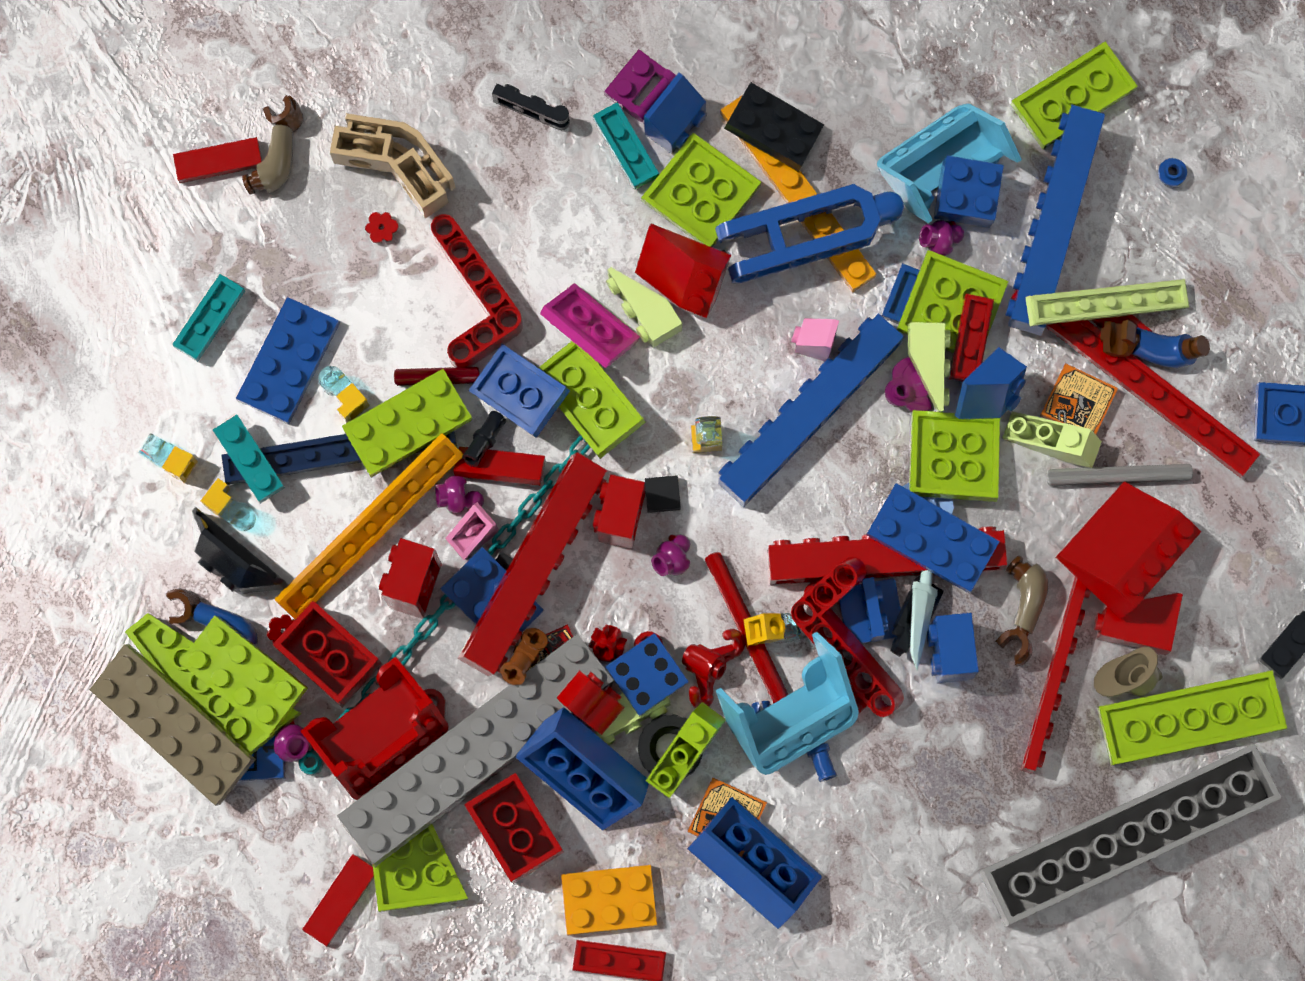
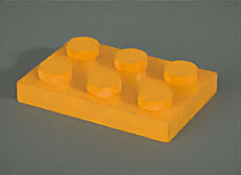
(609, 900)

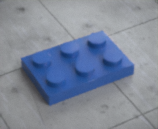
(519, 390)
(475, 585)

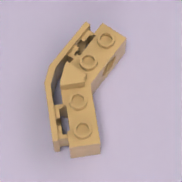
(379, 152)

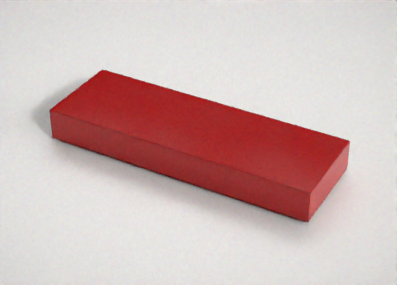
(217, 160)
(971, 336)
(504, 467)
(339, 900)
(619, 961)

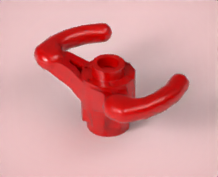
(710, 665)

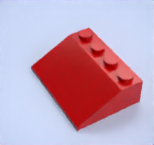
(1127, 547)

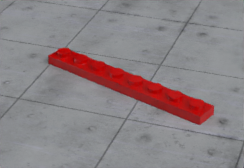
(1057, 673)

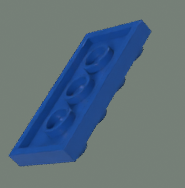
(287, 360)
(932, 538)

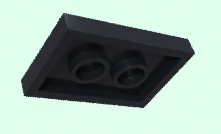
(774, 126)

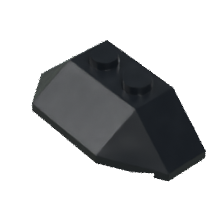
(230, 558)

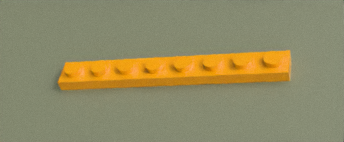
(794, 186)
(369, 526)

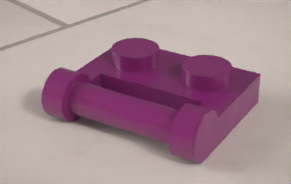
(632, 82)

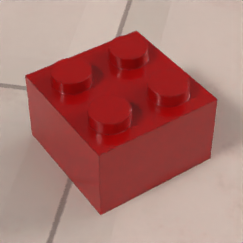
(621, 511)

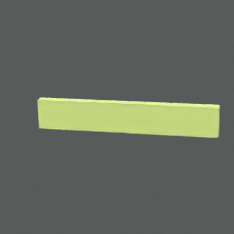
(1107, 302)

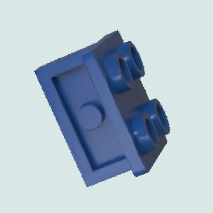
(871, 610)

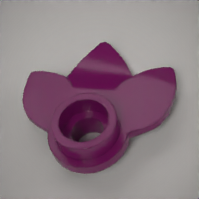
(906, 377)

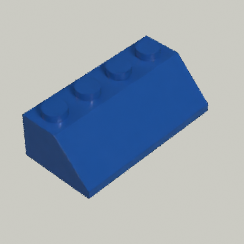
(584, 769)
(768, 872)

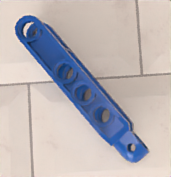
(877, 211)

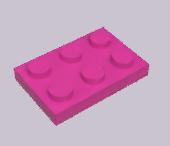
(589, 325)

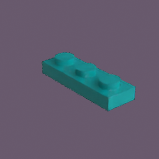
(625, 145)
(208, 317)
(248, 458)

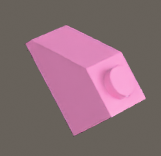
(815, 337)

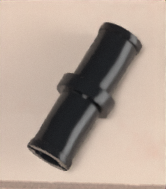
(484, 438)

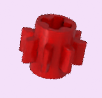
(607, 643)

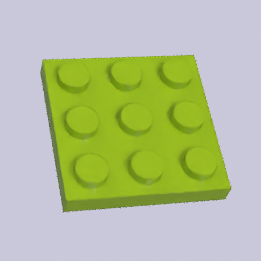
(700, 190)
(941, 292)
(954, 456)

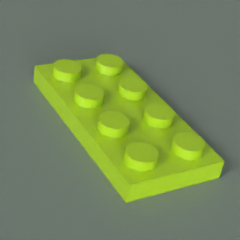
(1089, 82)
(594, 400)
(407, 423)
(243, 675)

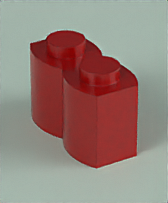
(591, 702)

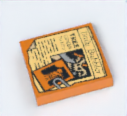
(1079, 399)
(715, 798)

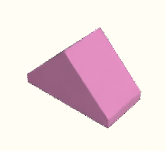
(472, 531)

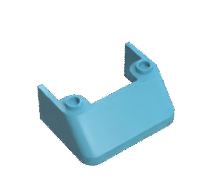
(963, 132)
(798, 720)

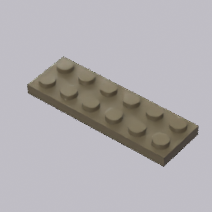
(172, 724)

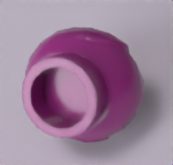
(940, 236)
(453, 496)
(671, 556)
(291, 743)

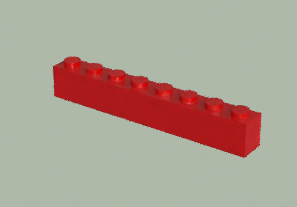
(815, 559)
(532, 565)

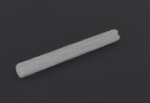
(1119, 474)

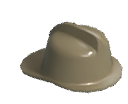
(1130, 673)

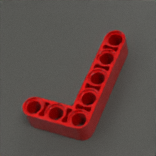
(480, 290)
(844, 639)

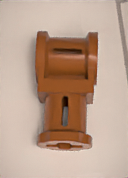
(524, 656)

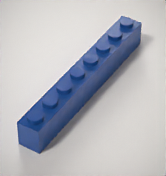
(1057, 212)
(810, 410)

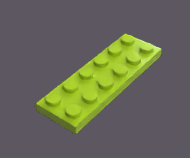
(1192, 718)

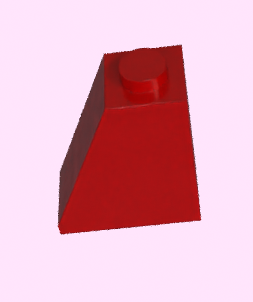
(1147, 625)

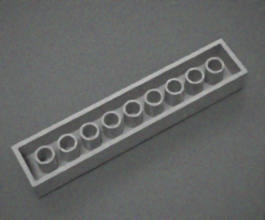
(464, 755)
(1129, 834)

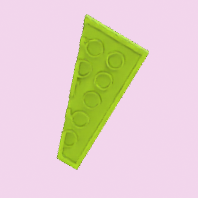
(164, 650)
(417, 875)

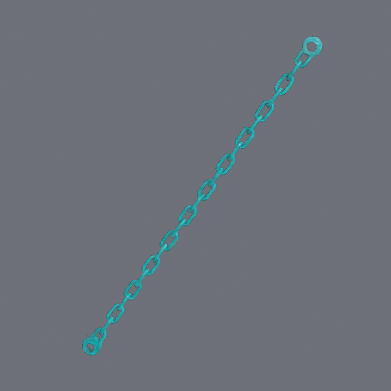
(522, 514)

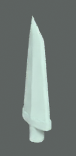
(922, 607)

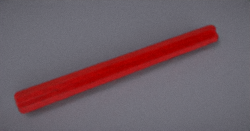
(740, 612)

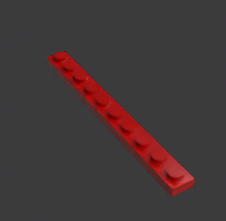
(1159, 396)

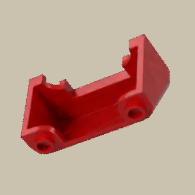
(378, 732)

